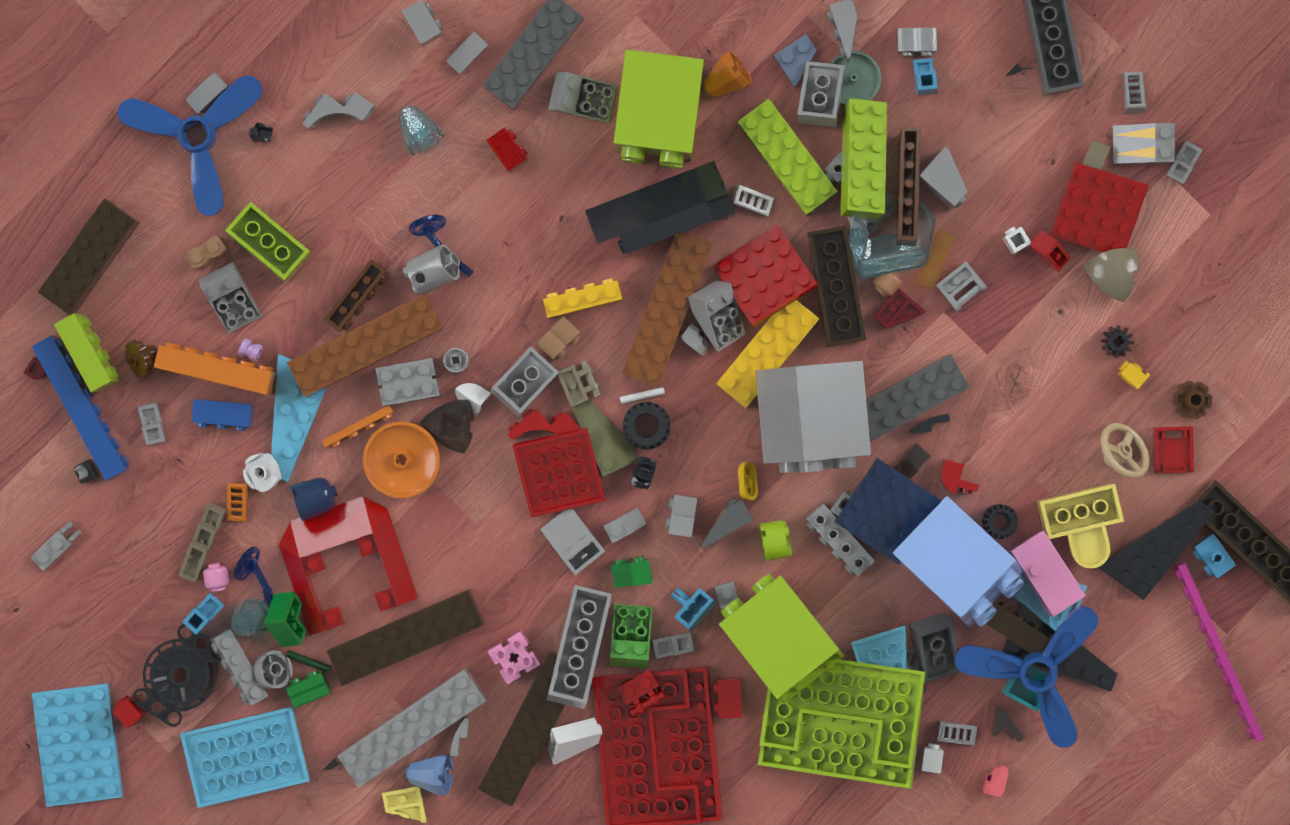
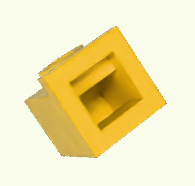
(1132, 374)

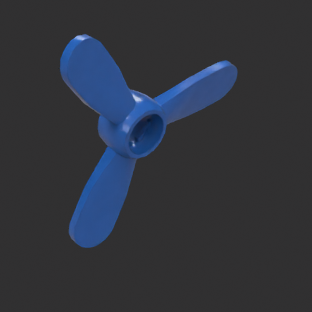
(226, 108)
(997, 664)

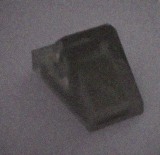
(912, 461)
(1001, 722)

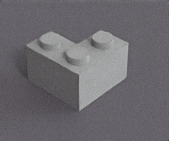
(422, 22)
(682, 515)

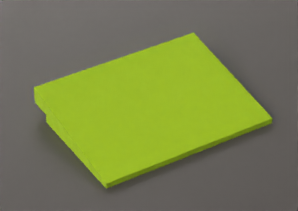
(848, 725)

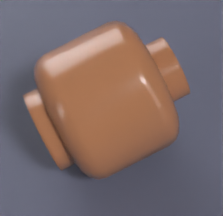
(887, 284)

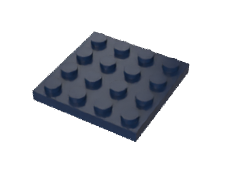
(885, 509)

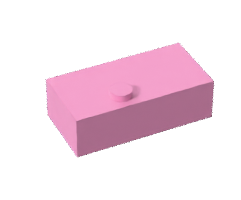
(1047, 574)

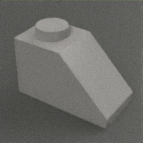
(625, 525)

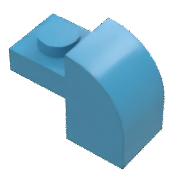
(924, 77)
(203, 615)

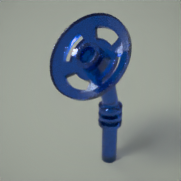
(429, 230)
(248, 565)

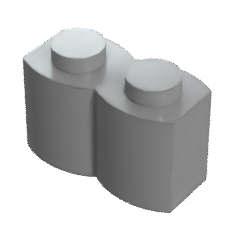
(916, 41)

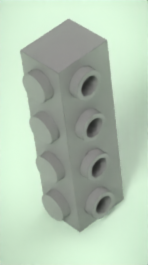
(842, 542)
(238, 666)

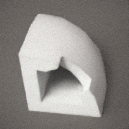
(473, 393)

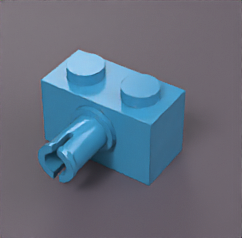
(1212, 555)
(694, 608)

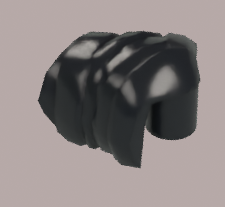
(261, 133)

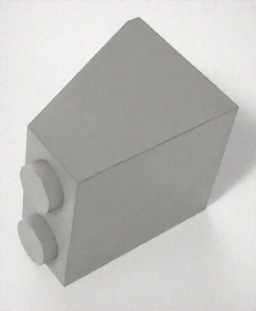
(944, 180)

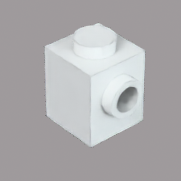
(1016, 239)

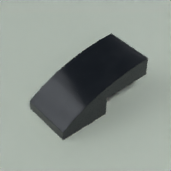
(925, 426)

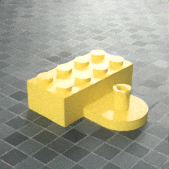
(1083, 519)

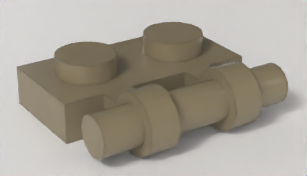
(573, 386)

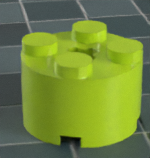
(774, 540)

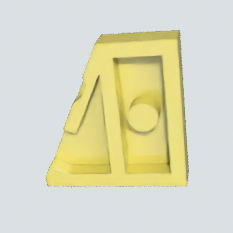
(406, 803)

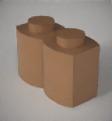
(211, 249)
(559, 338)

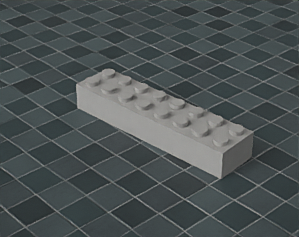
(412, 727)

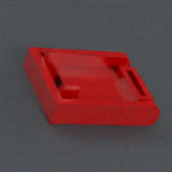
(1173, 453)

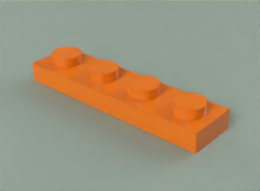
(366, 423)

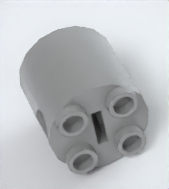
(432, 269)

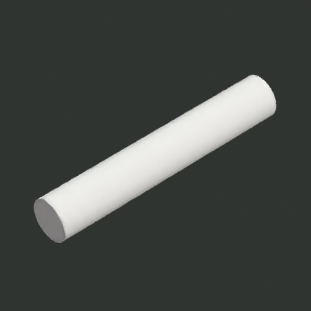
(642, 395)

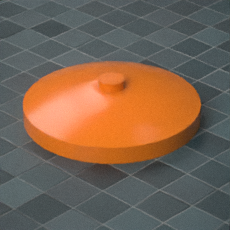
(401, 459)

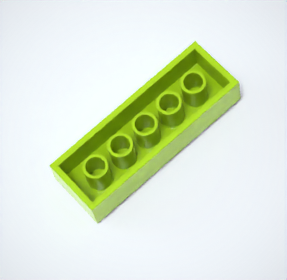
(787, 157)
(864, 159)

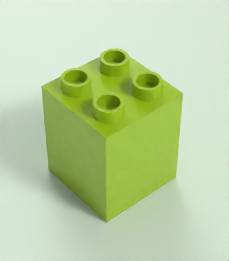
(658, 107)
(780, 637)

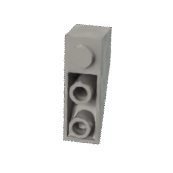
(844, 19)

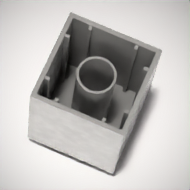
(813, 416)

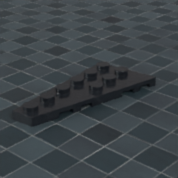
(1153, 553)
(1078, 665)

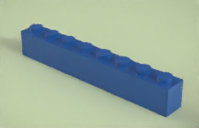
(80, 407)

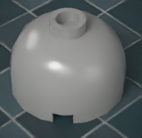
(272, 670)

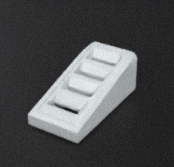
(736, 194)

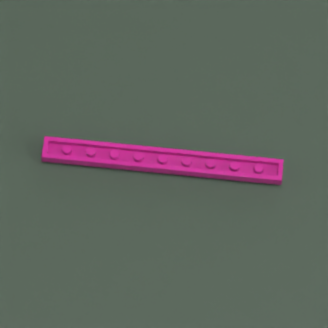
(1215, 645)

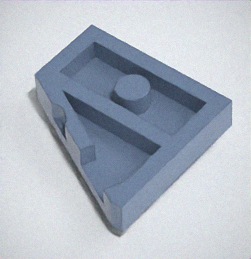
(794, 58)

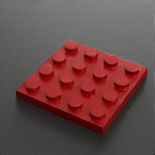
(1098, 209)
(765, 275)
(559, 472)

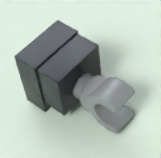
(86, 471)

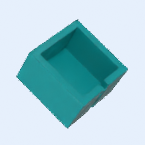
(1016, 690)

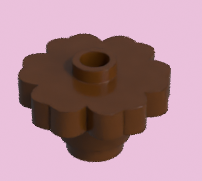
(140, 358)
(1201, 399)

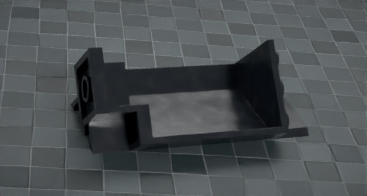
(662, 209)

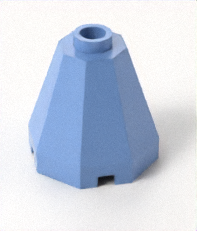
(432, 774)

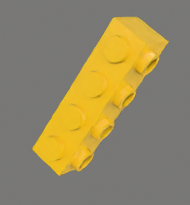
(582, 299)

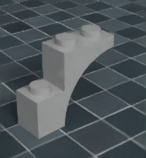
(326, 107)

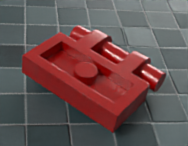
(638, 687)

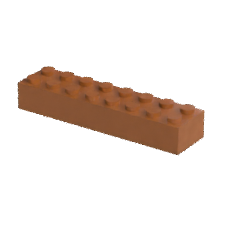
(667, 308)
(365, 345)

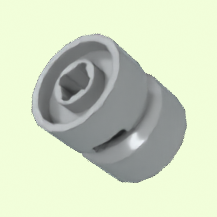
(456, 360)

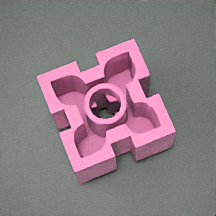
(526, 659)

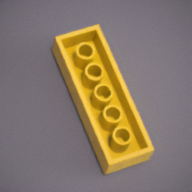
(767, 351)

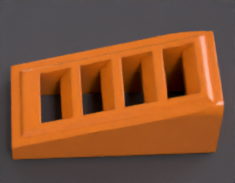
(230, 486)

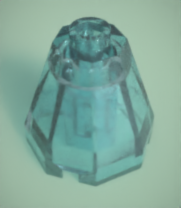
(418, 130)
(249, 618)

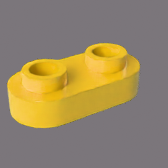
(747, 481)

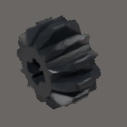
(1114, 333)
(643, 472)

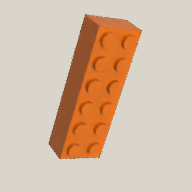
(214, 369)

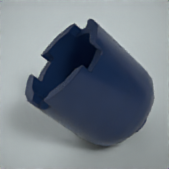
(313, 497)

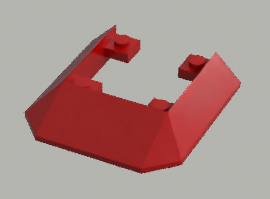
(347, 521)

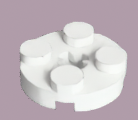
(271, 472)

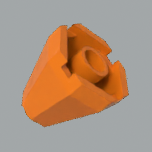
(727, 76)

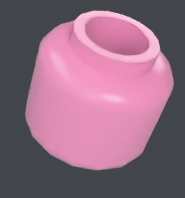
(216, 577)

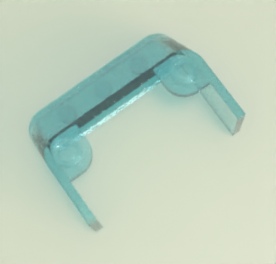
(882, 255)

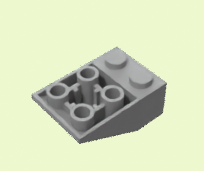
(582, 97)
(230, 297)
(718, 314)
(573, 540)

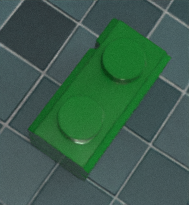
(308, 689)

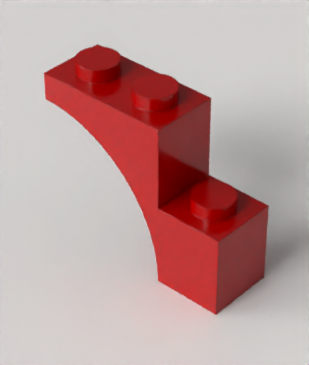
(536, 421)

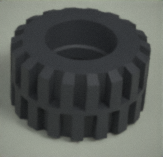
(646, 442)

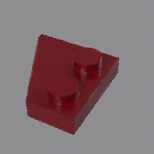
(897, 310)

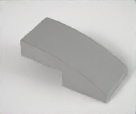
(467, 52)
(206, 92)
(1184, 162)
(152, 423)
(672, 645)
(462, 732)

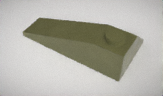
(609, 445)

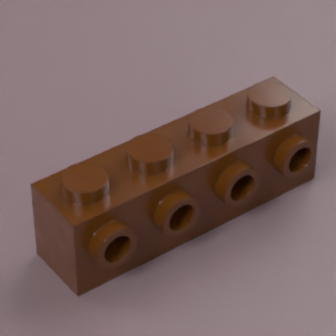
(356, 295)

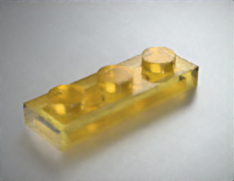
(938, 255)

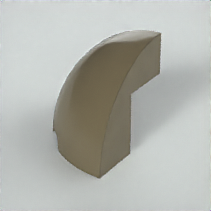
(1114, 271)

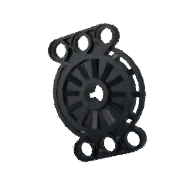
(175, 693)

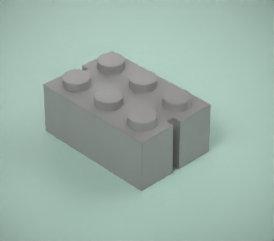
(408, 382)

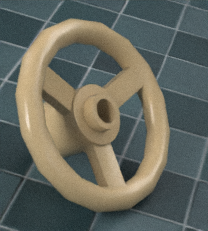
(1122, 453)

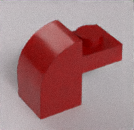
(951, 478)

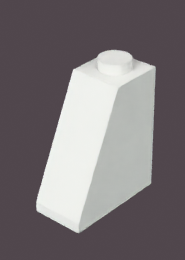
(573, 739)

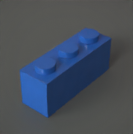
(222, 414)

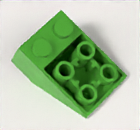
(631, 636)

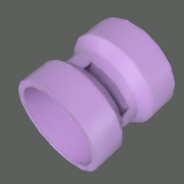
(250, 350)

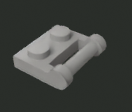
(958, 280)

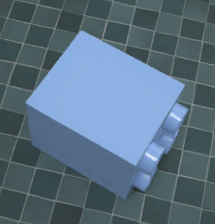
(960, 563)

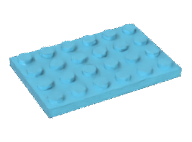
(77, 744)
(245, 757)

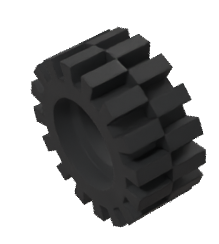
(1010, 527)

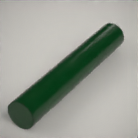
(308, 661)

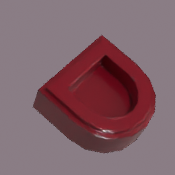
(35, 369)

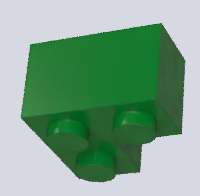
(632, 572)
(283, 619)

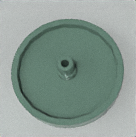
(860, 77)

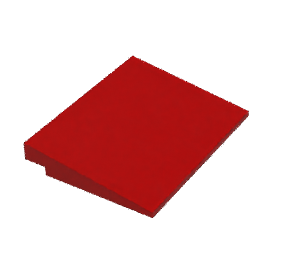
(659, 761)

